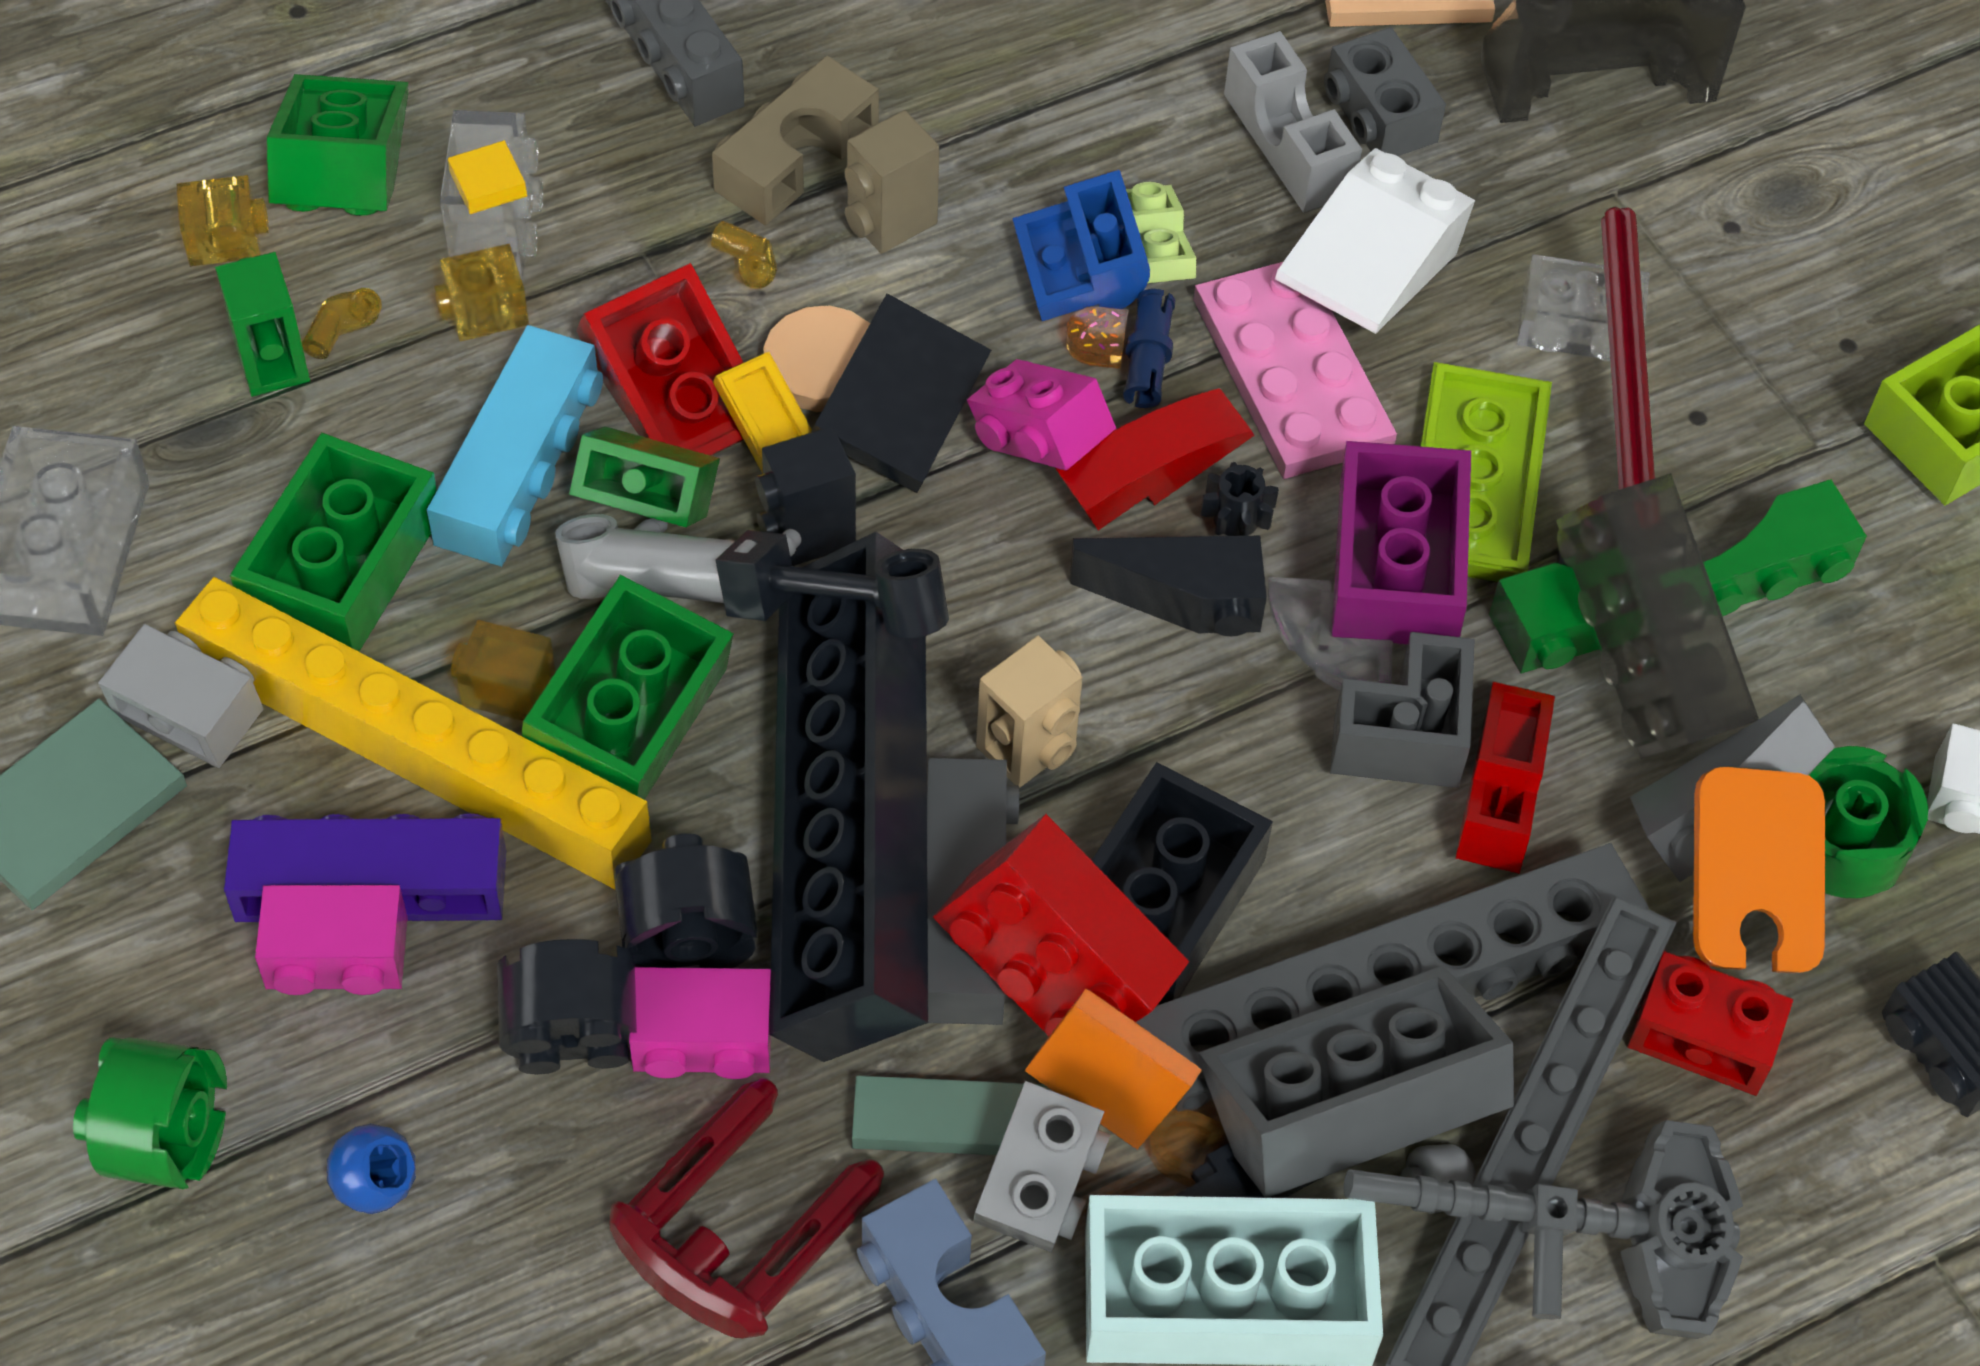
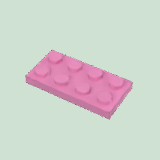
(1292, 370)

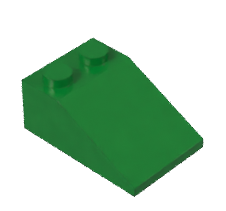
(336, 144)

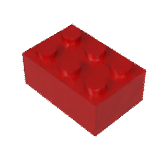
(1055, 926)

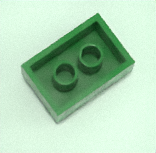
(339, 539)
(630, 687)

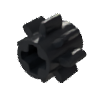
(1239, 500)

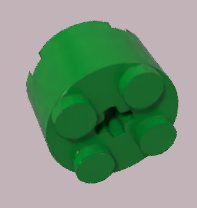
(1869, 820)
(152, 1112)

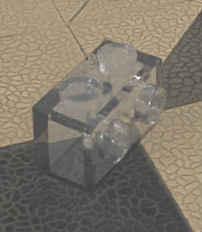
(1574, 313)

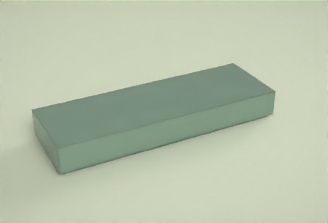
(932, 1114)

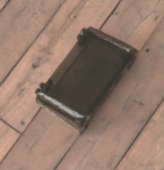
(1555, 37)

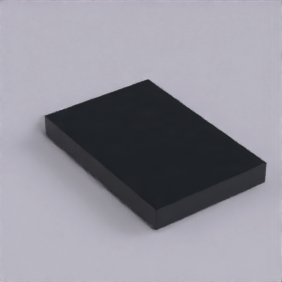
(902, 392)

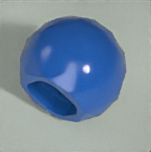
(371, 1168)

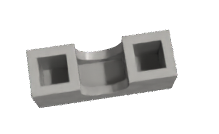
(1269, 97)

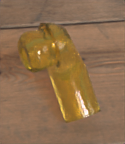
(752, 251)
(340, 316)

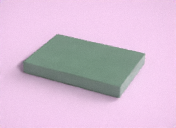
(77, 800)

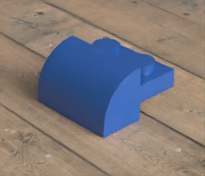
(1084, 249)

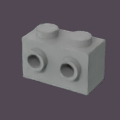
(182, 694)
(1040, 1167)

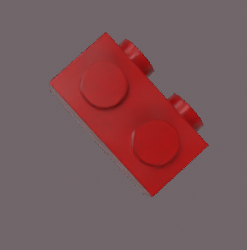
(1711, 1022)

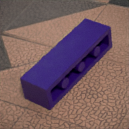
(442, 865)

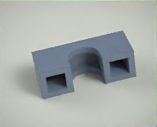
(912, 1250)

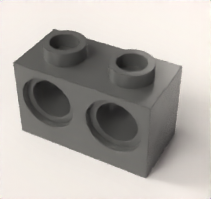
(1384, 93)

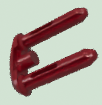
(685, 1273)

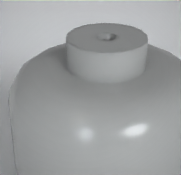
(1440, 1161)

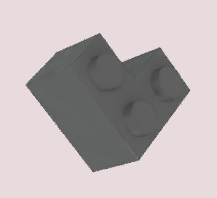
(1410, 728)

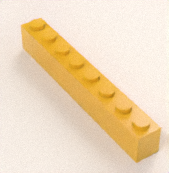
(422, 734)

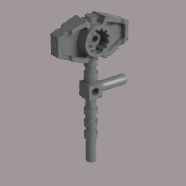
(1671, 1209)

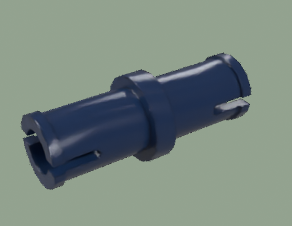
(1149, 348)

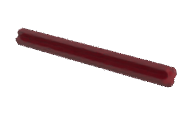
(1627, 347)

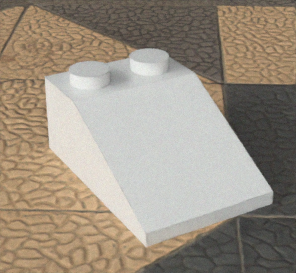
(1377, 240)

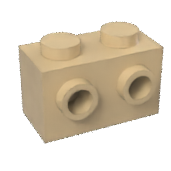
(1030, 710)

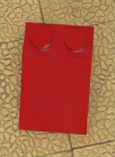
(661, 361)

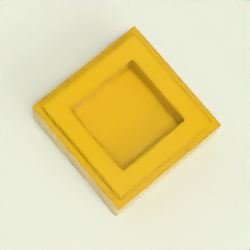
(487, 177)

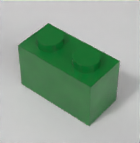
(263, 323)
(644, 476)

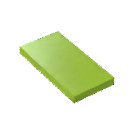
(1505, 429)

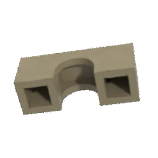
(820, 109)

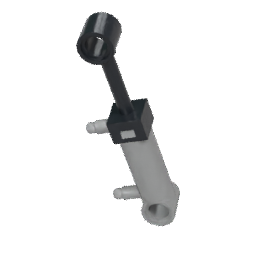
(745, 574)

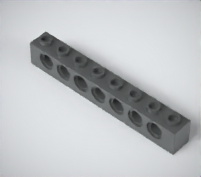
(1409, 946)

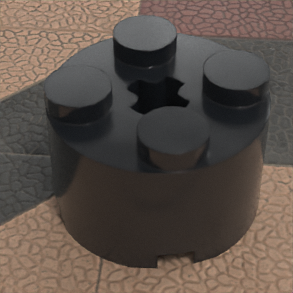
(686, 906)
(566, 1005)

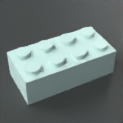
(1232, 1281)

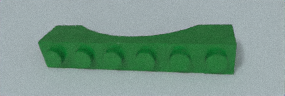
(1800, 541)

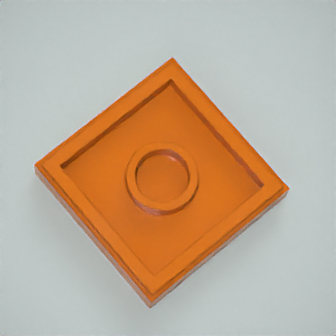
(1113, 1066)

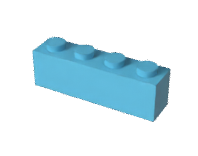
(515, 446)

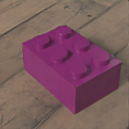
(1401, 542)

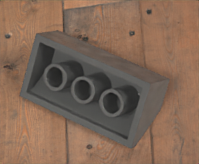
(1358, 1080)

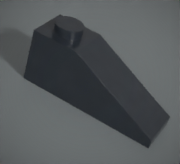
(1187, 581)

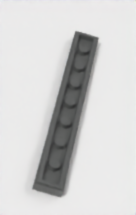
(1536, 1134)

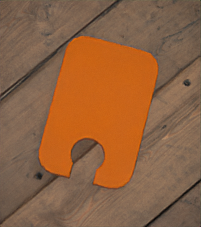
(1759, 851)

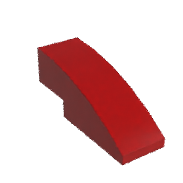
(1155, 455)
(1506, 778)

